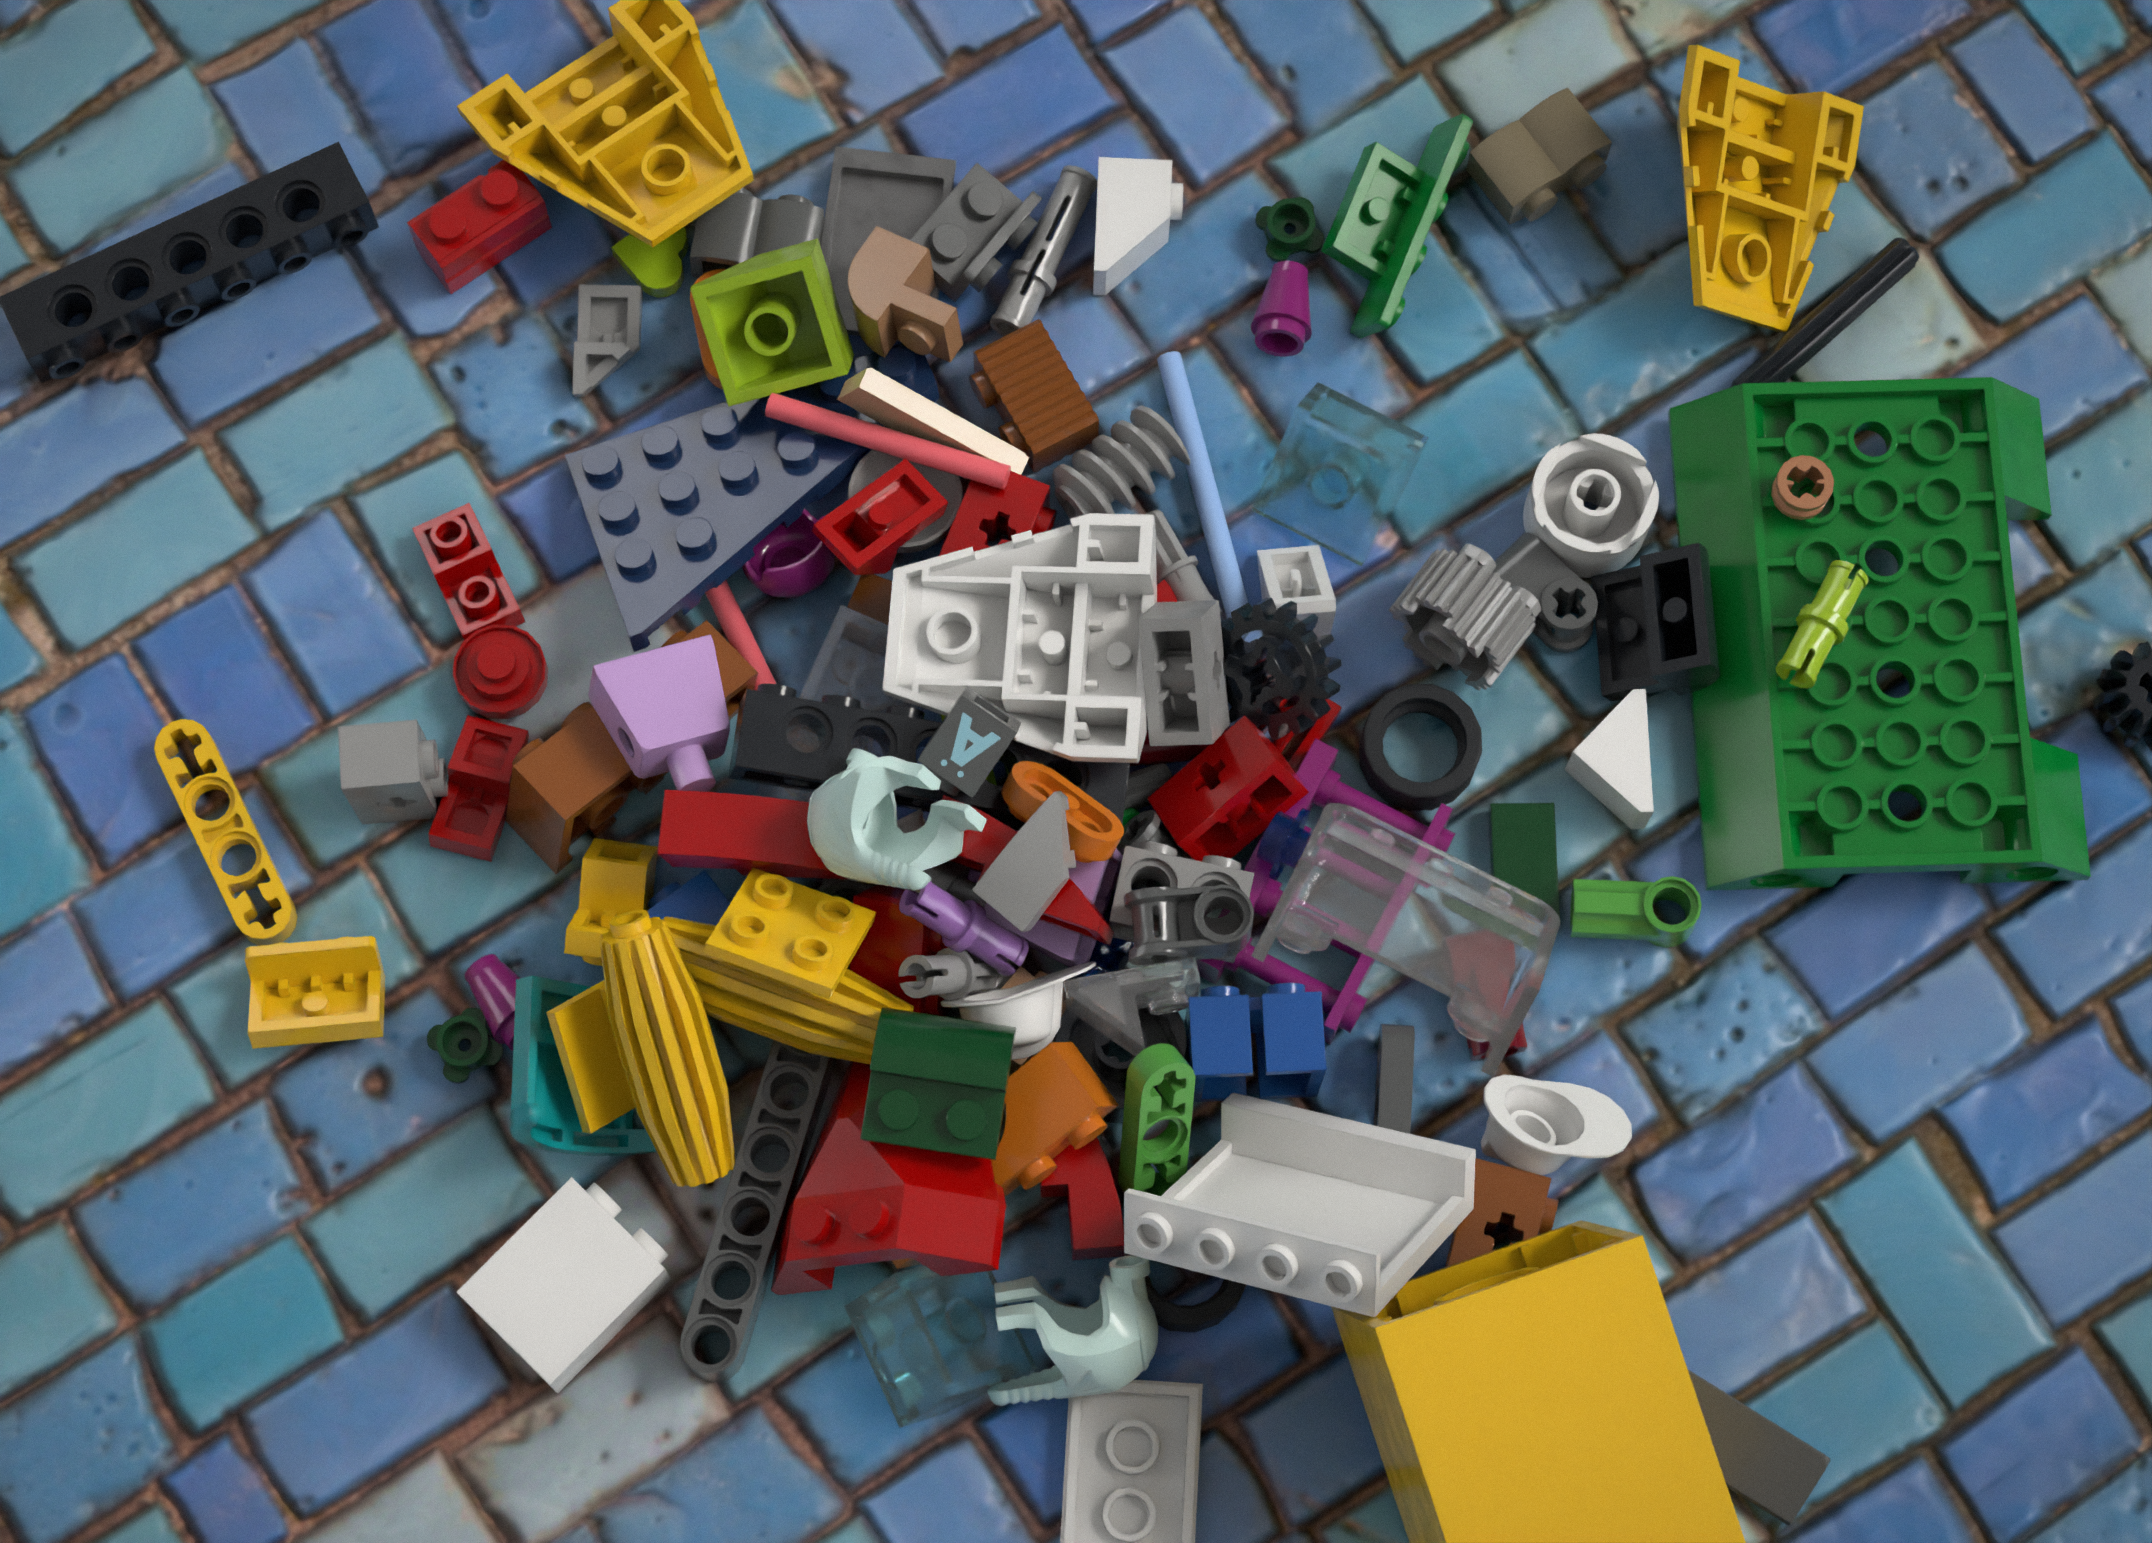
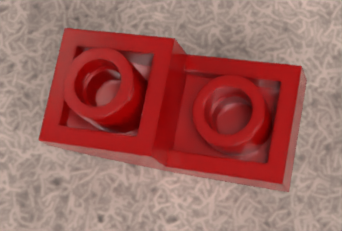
(467, 571)

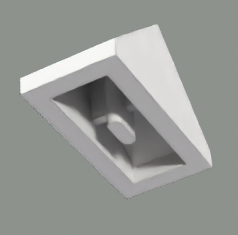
(1299, 577)
(1616, 762)

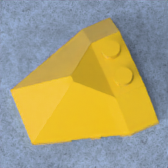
(625, 126)
(1757, 185)

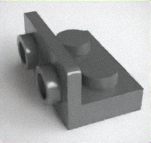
(972, 228)

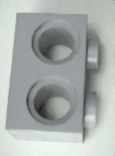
(1161, 864)

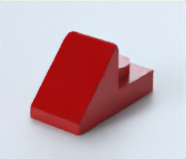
(881, 519)

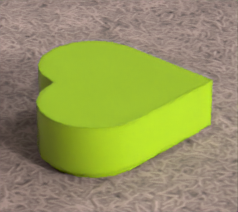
(657, 267)

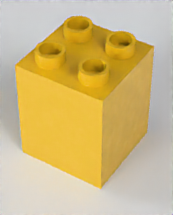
(1540, 1400)

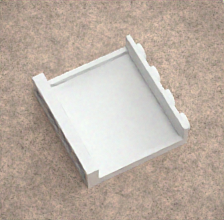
(1307, 1206)

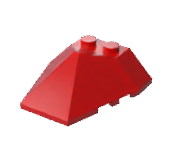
(885, 1204)

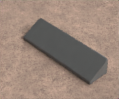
(1758, 1455)

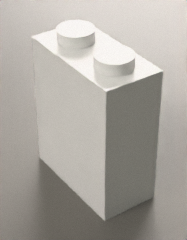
(567, 1282)

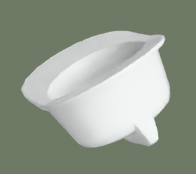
(1029, 1007)
(1548, 1122)

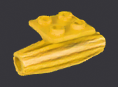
(783, 967)
(648, 1047)

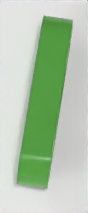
(1144, 1107)

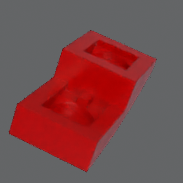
(478, 789)

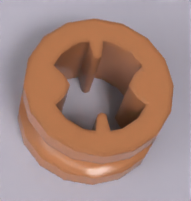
(1798, 469)

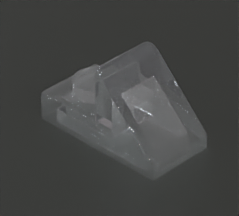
(1113, 998)

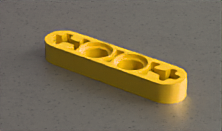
(221, 834)

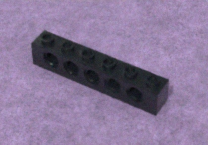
(158, 255)
(766, 756)

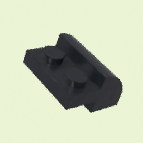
(1657, 624)

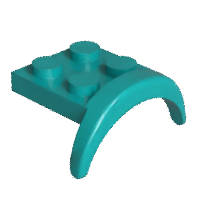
(540, 1097)

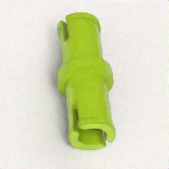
(1822, 624)

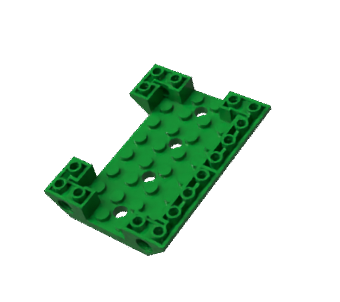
(1804, 775)

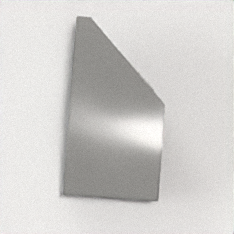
(605, 333)
(1031, 866)

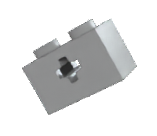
(1184, 673)
(391, 771)

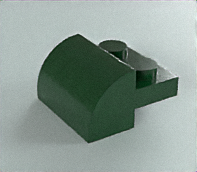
(938, 1083)

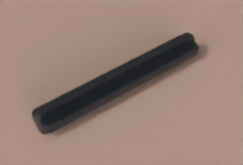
(1832, 315)

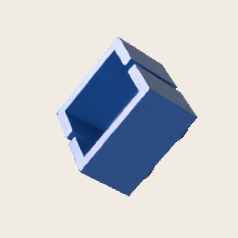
(1287, 1040)

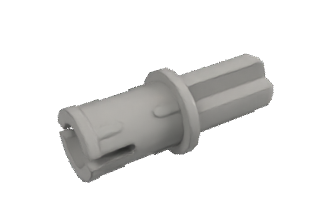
(1175, 565)
(947, 975)

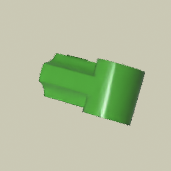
(1626, 912)

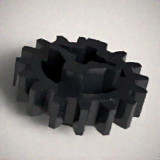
(1277, 667)

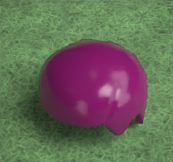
(790, 560)

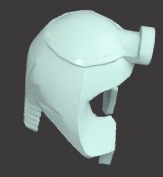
(857, 828)
(1091, 1346)

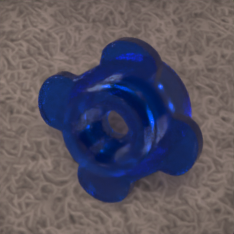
(1284, 841)

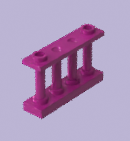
(1324, 788)

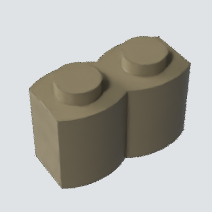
(1540, 156)

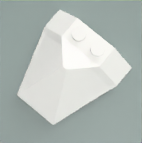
(1035, 631)

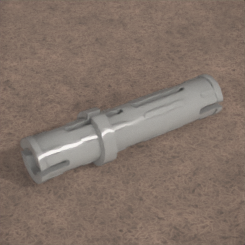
(1069, 196)

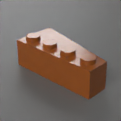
(580, 774)

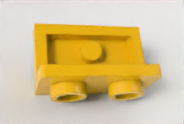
(315, 991)

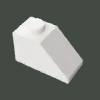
(1131, 216)

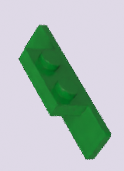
(1389, 216)

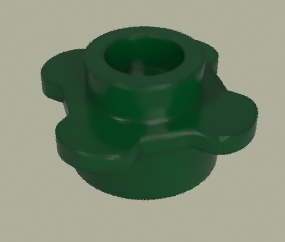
(1294, 212)
(446, 1041)

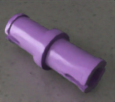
(965, 927)

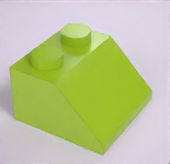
(774, 323)

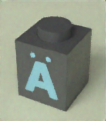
(968, 743)

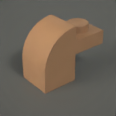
(892, 300)

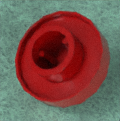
(500, 671)

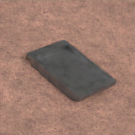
(879, 191)

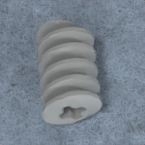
(1119, 465)

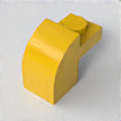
(613, 881)

